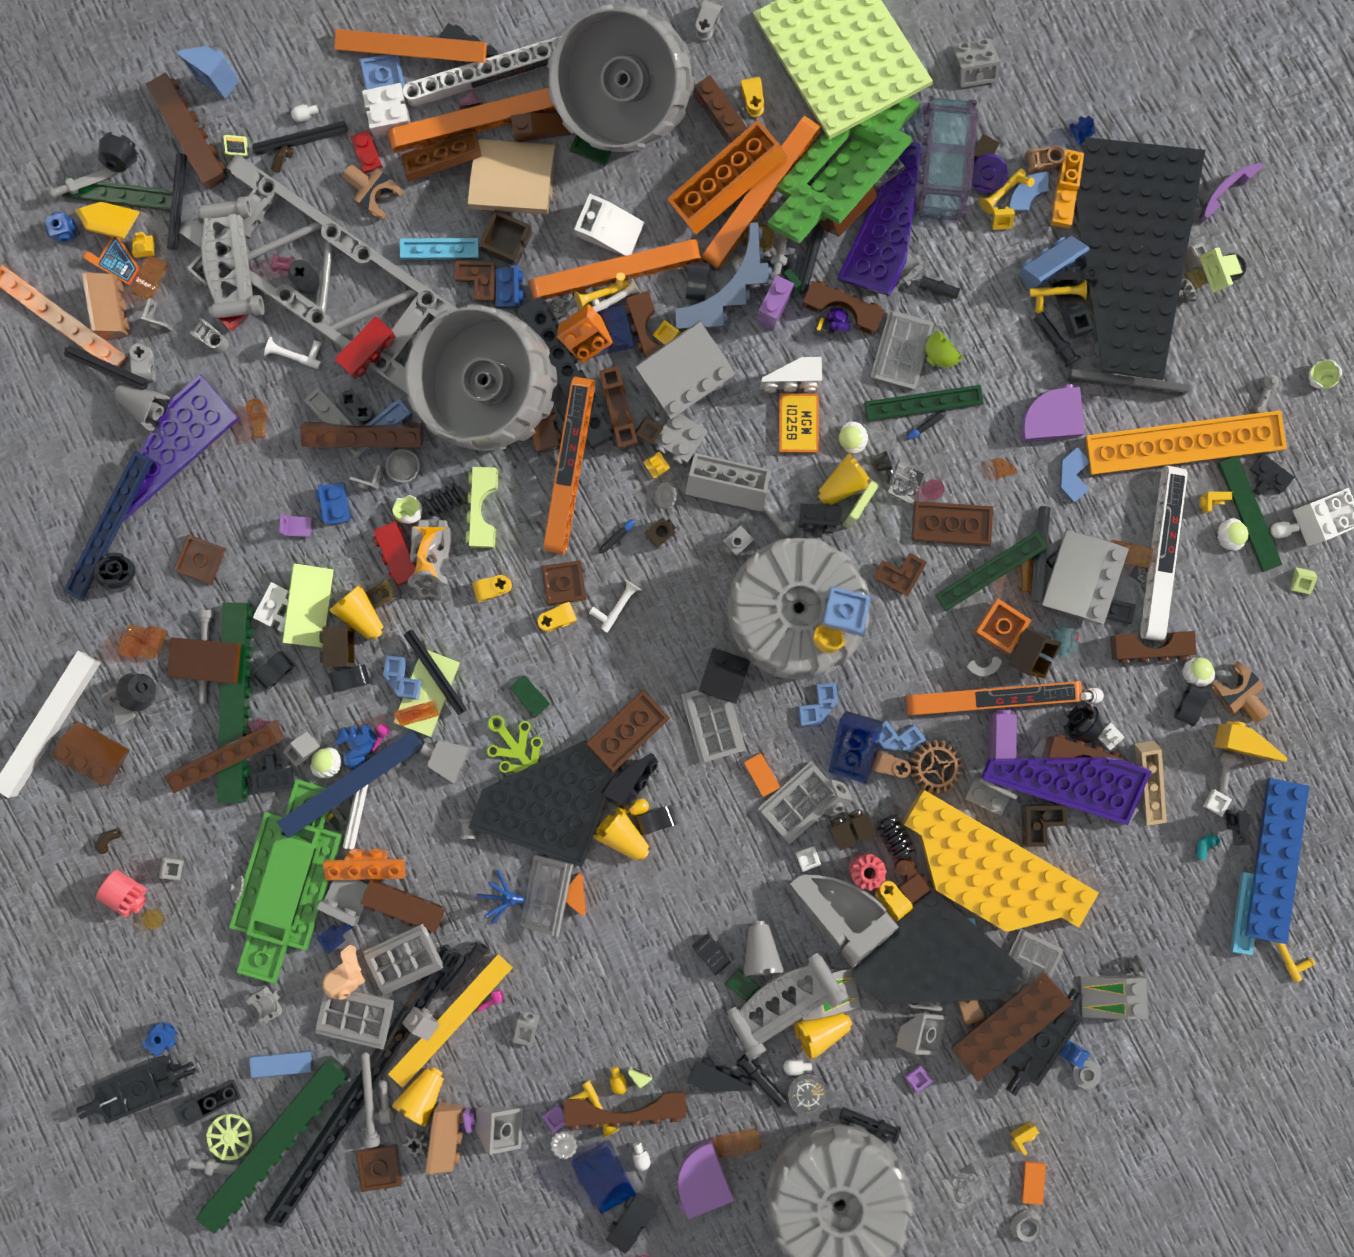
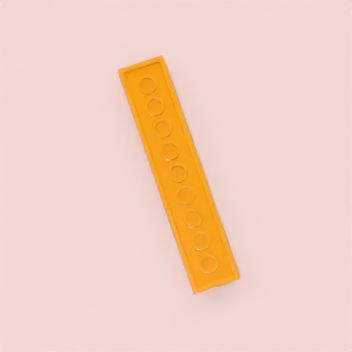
(1185, 442)

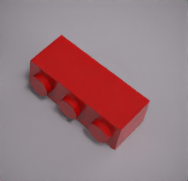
(365, 348)
(395, 552)

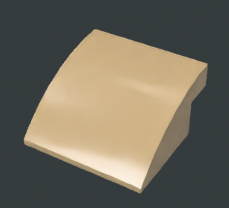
(512, 177)

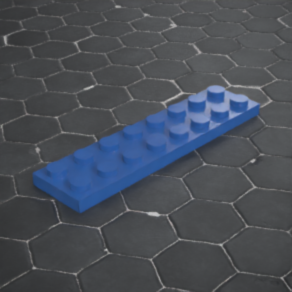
(1277, 861)

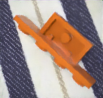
(364, 865)

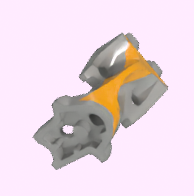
(427, 575)

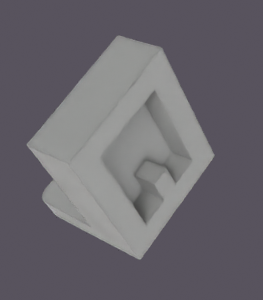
(526, 1028)

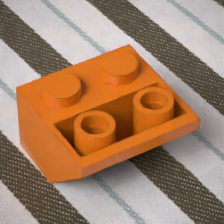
(584, 334)

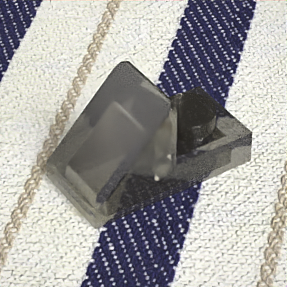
(384, 593)

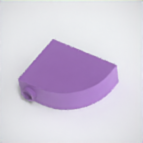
(1054, 416)
(702, 1181)

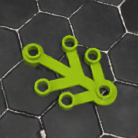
(517, 749)

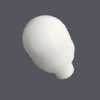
(303, 112)
(1283, 529)
(1092, 695)
(796, 1066)
(640, 1157)

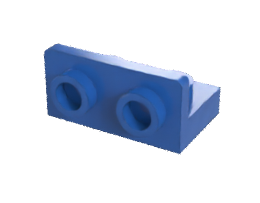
(508, 287)
(333, 503)

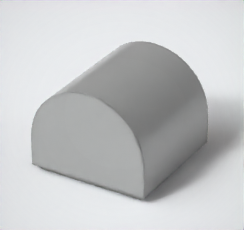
(171, 868)

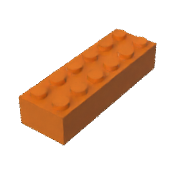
(727, 177)

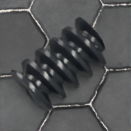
(303, 276)
(444, 500)
(895, 836)

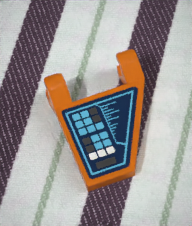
(115, 261)

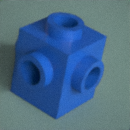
(60, 227)
(160, 1038)

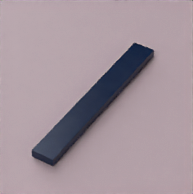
(108, 524)
(350, 784)

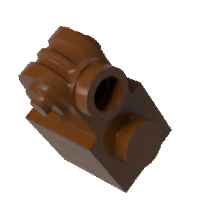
(915, 884)

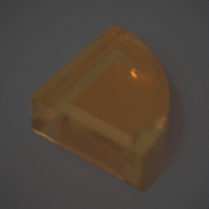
(1003, 468)

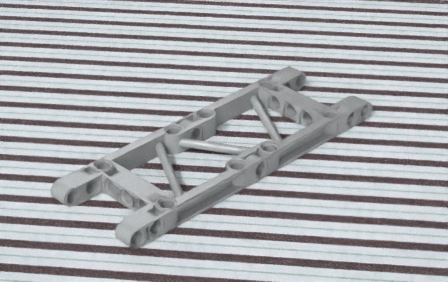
(405, 329)

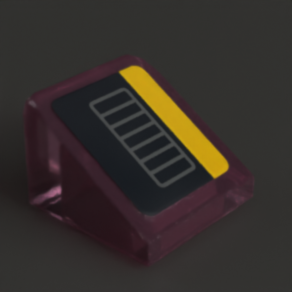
(469, 101)

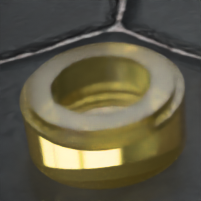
(1196, 277)
(153, 919)

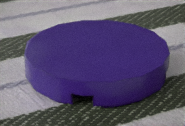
(989, 173)

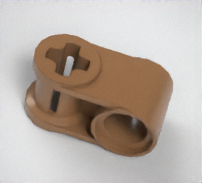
(1040, 159)
(887, 765)
(970, 1012)

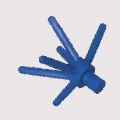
(508, 898)

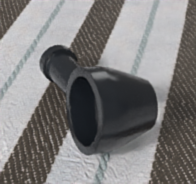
(792, 261)
(883, 463)

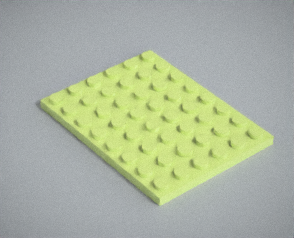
(843, 57)

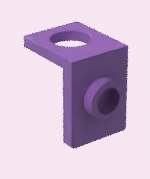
(295, 526)
(469, 1119)

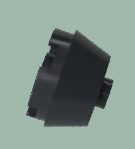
(117, 152)
(114, 572)
(135, 691)
(1084, 723)

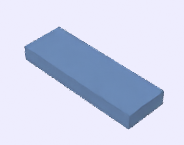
(395, 413)
(281, 1064)

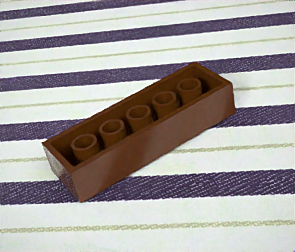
(1011, 1025)

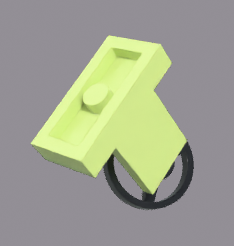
(1220, 268)

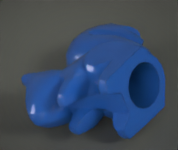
(359, 742)

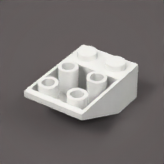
(608, 226)
(800, 374)
(1326, 517)

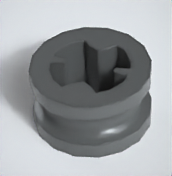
(1136, 965)

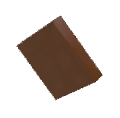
(199, 559)
(564, 582)
(379, 1167)

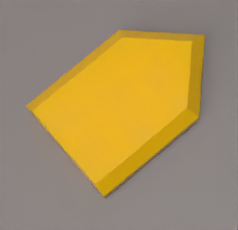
(107, 219)

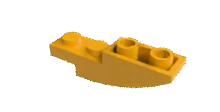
(1066, 189)

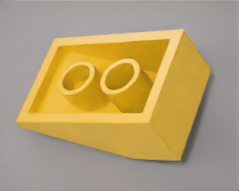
(1240, 739)

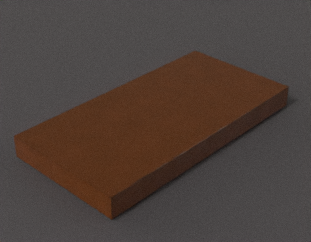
(441, 155)
(952, 523)
(204, 660)
(627, 731)

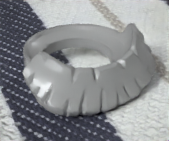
(1015, 1225)

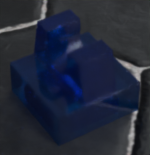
(1083, 129)

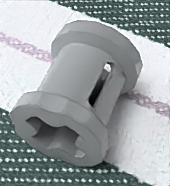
(466, 833)

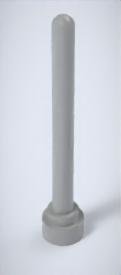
(205, 618)
(371, 1137)

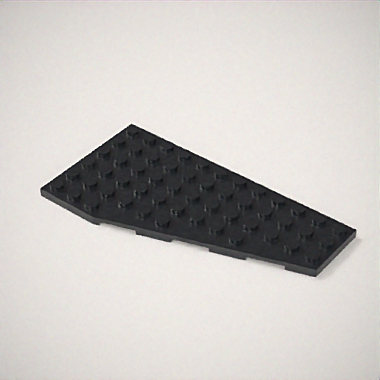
(1137, 223)

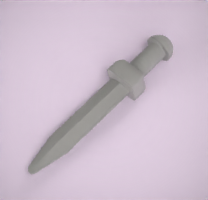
(72, 185)
(779, 259)
(210, 1166)

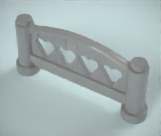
(242, 299)
(823, 990)

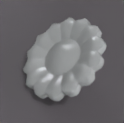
(665, 495)
(237, 889)
(563, 1145)

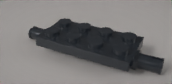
(1039, 1053)
(137, 1089)

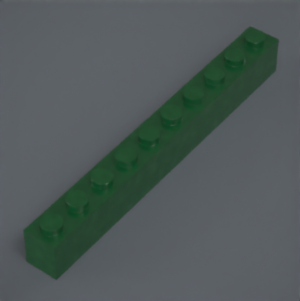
(234, 701)
(272, 1144)

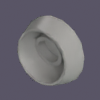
(402, 465)

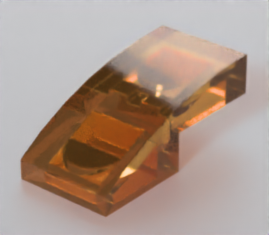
(148, 277)
(1136, 554)
(738, 1143)

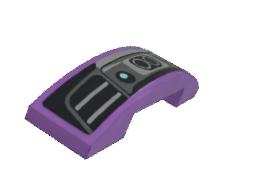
(1242, 176)

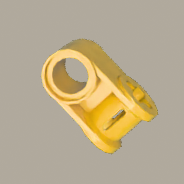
(753, 94)
(488, 588)
(561, 616)
(895, 902)

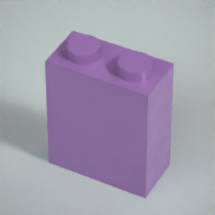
(775, 302)
(1002, 734)

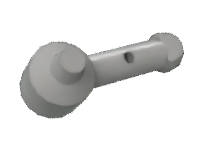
(1268, 383)
(784, 528)
(1228, 761)
(385, 1114)

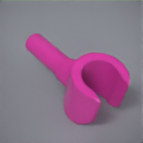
(382, 731)
(496, 996)

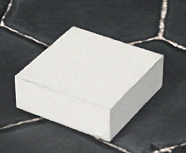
(1217, 802)
(808, 858)

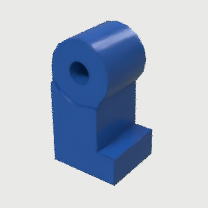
(1074, 1054)

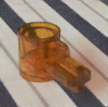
(257, 418)
(150, 636)
(132, 646)

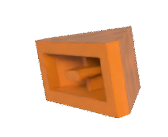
(576, 895)

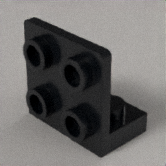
(819, 517)

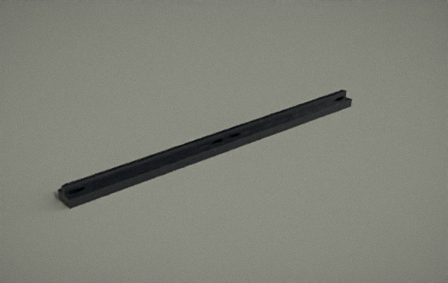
(349, 1105)

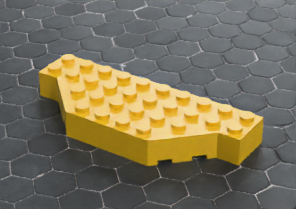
(992, 872)

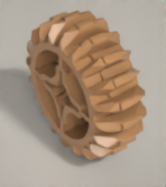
(938, 774)

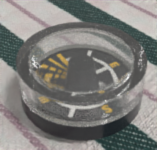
(808, 1095)

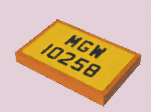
(798, 423)

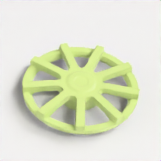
(229, 1137)

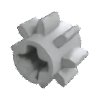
(411, 1146)

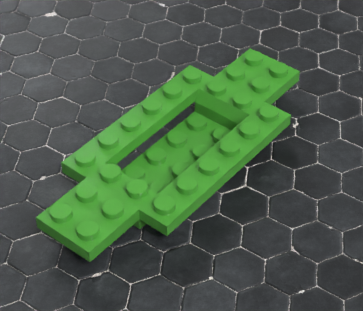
(848, 176)
(275, 885)

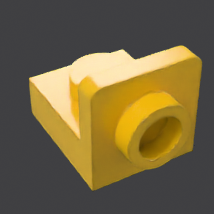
(666, 332)
(1217, 498)
(1023, 1134)

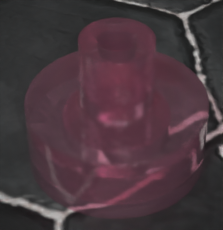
(930, 492)

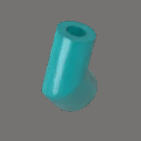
(1205, 843)

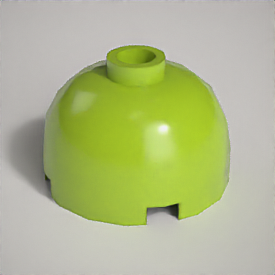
(941, 351)

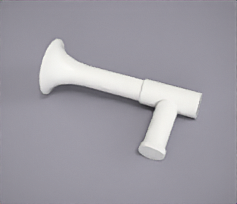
(597, 306)
(309, 360)
(609, 620)

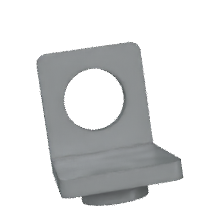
(195, 269)
(147, 317)
(375, 483)
(121, 714)
(840, 800)

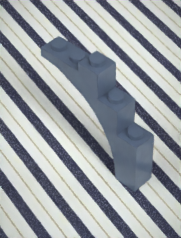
(750, 272)

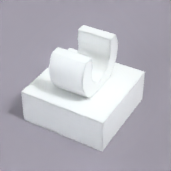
(1110, 736)

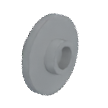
(1088, 1076)

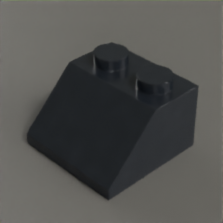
(724, 675)

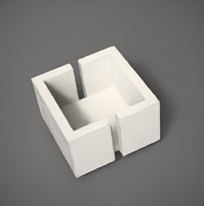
(385, 108)

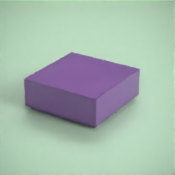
(918, 1078)
(554, 1118)

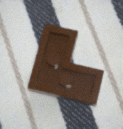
(482, 275)
(900, 579)

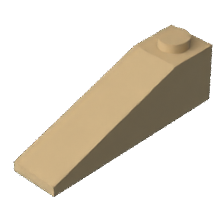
(1153, 796)

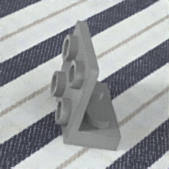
(977, 62)
(989, 795)
(344, 900)

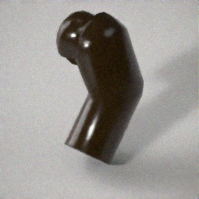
(279, 157)
(104, 838)

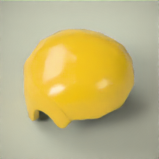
(828, 639)

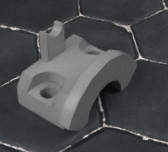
(906, 274)
(992, 666)
(265, 1004)

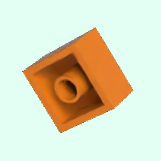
(1001, 626)

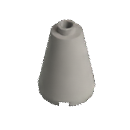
(143, 405)
(761, 952)

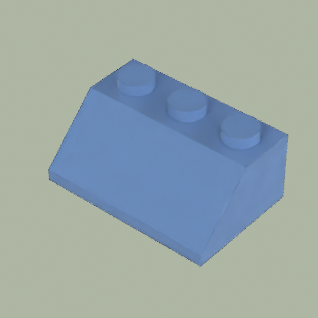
(210, 68)
(1049, 262)

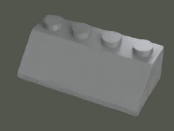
(728, 482)

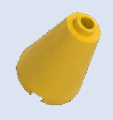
(844, 481)
(358, 613)
(622, 835)
(821, 1033)
(420, 1097)

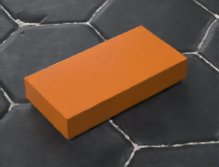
(761, 774)
(1033, 1182)

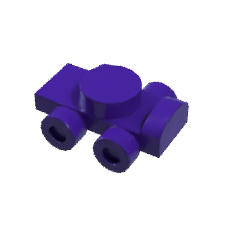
(839, 318)

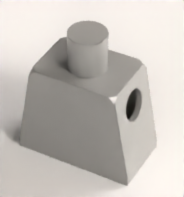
(446, 758)

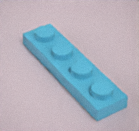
(439, 248)
(1240, 942)

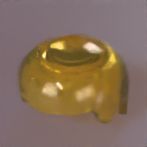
(767, 240)

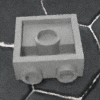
(680, 438)

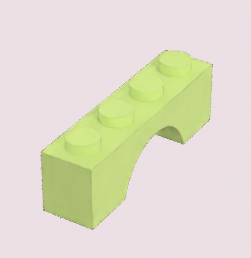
(483, 481)

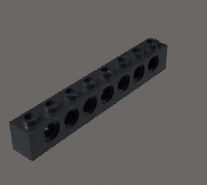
(530, 313)

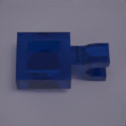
(333, 937)

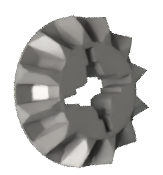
(1187, 293)

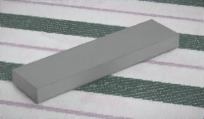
(330, 413)

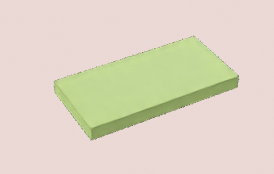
(860, 505)
(307, 605)
(430, 691)

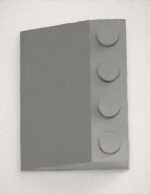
(684, 370)
(1084, 577)

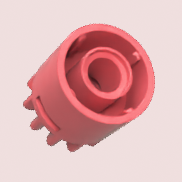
(859, 864)
(122, 894)

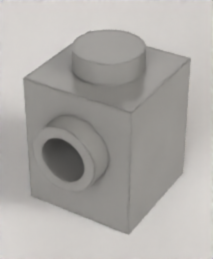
(737, 542)
(301, 749)
(421, 1023)

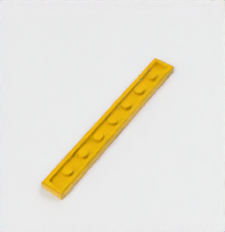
(451, 1020)

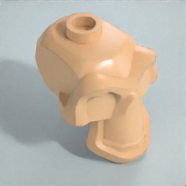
(345, 978)

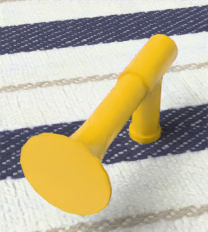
(1019, 177)
(621, 284)
(1039, 293)
(1293, 969)
(590, 1093)

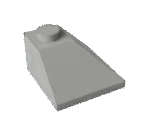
(922, 1034)
(499, 1128)

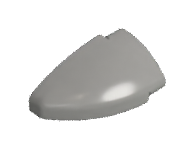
(844, 915)

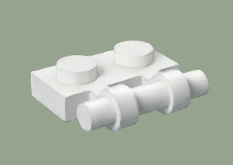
(271, 605)

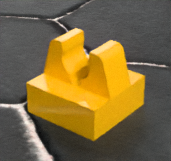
(1002, 218)
(143, 245)
(656, 465)

